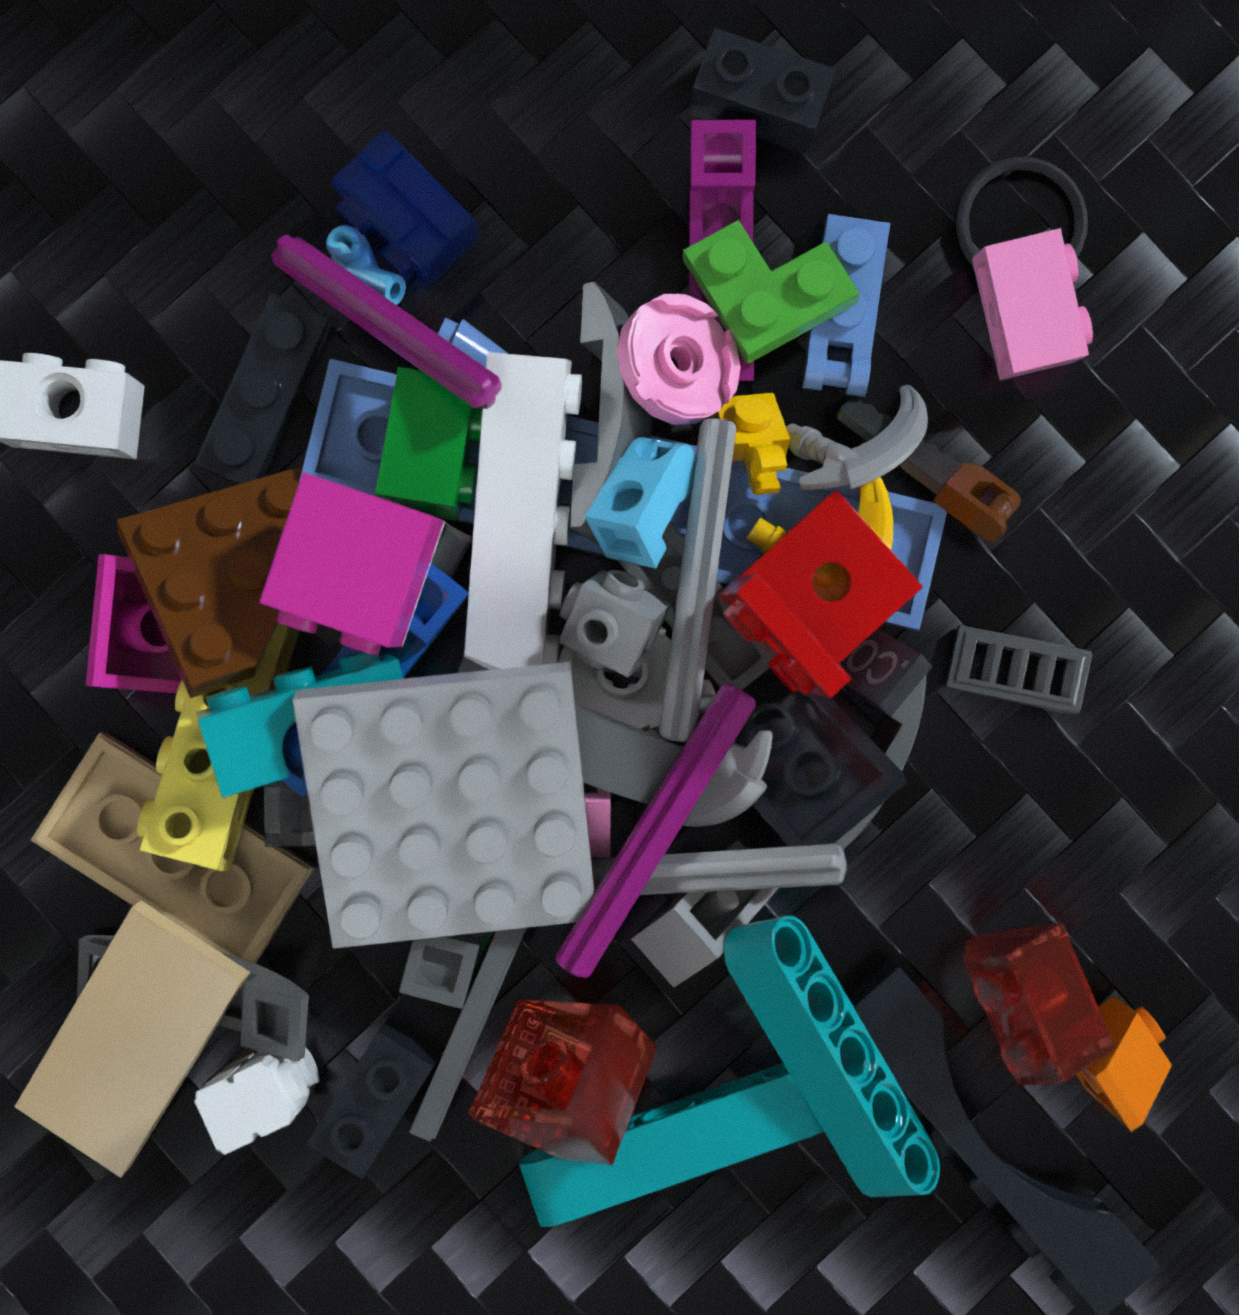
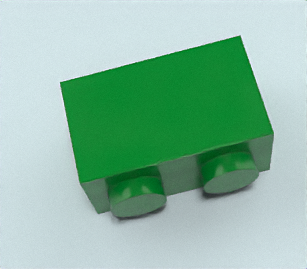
(428, 448)

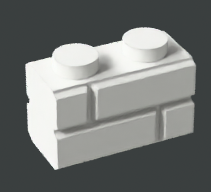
(255, 1097)

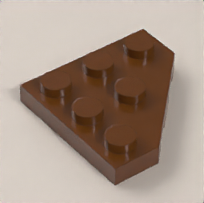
(206, 574)

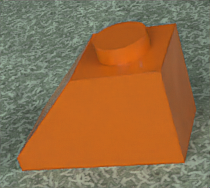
(1133, 1071)

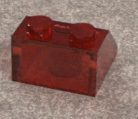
(1037, 1003)
(566, 1078)

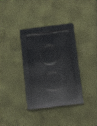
(819, 767)

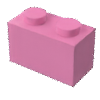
(1032, 303)

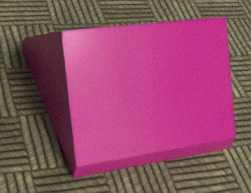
(125, 636)

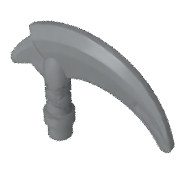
(865, 461)
(736, 780)

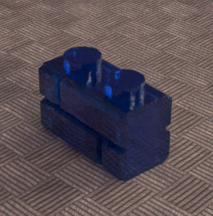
(404, 209)

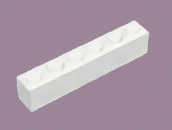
(520, 512)

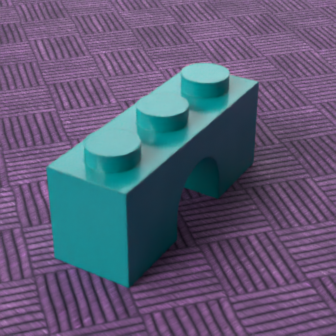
(248, 731)

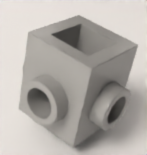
(612, 621)

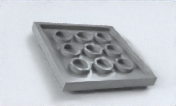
(447, 803)

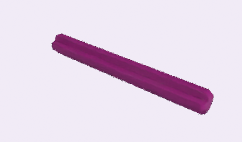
(388, 322)
(655, 830)

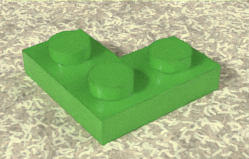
(762, 305)

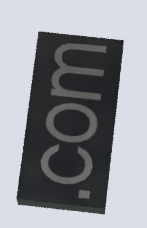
(884, 671)

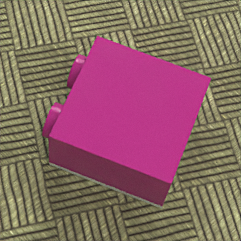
(351, 564)

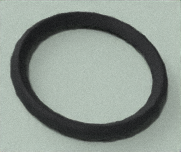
(1012, 164)

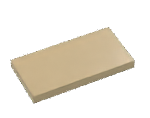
(97, 834)
(131, 1038)

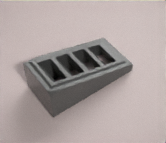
(1072, 680)

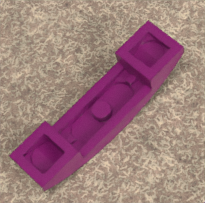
(721, 188)

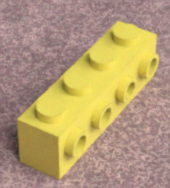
(188, 814)

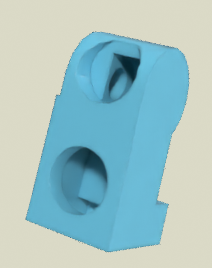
(641, 500)

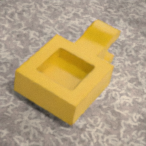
(759, 438)

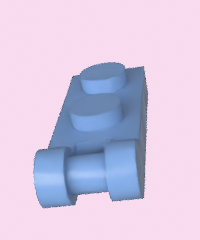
(862, 252)

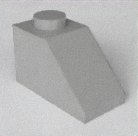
(693, 927)

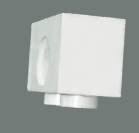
(102, 425)

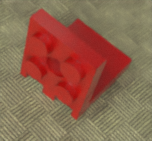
(782, 612)

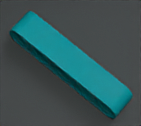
(832, 1057)
(674, 1145)

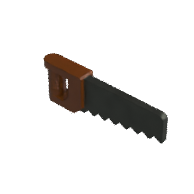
(955, 484)

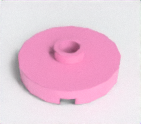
(704, 354)

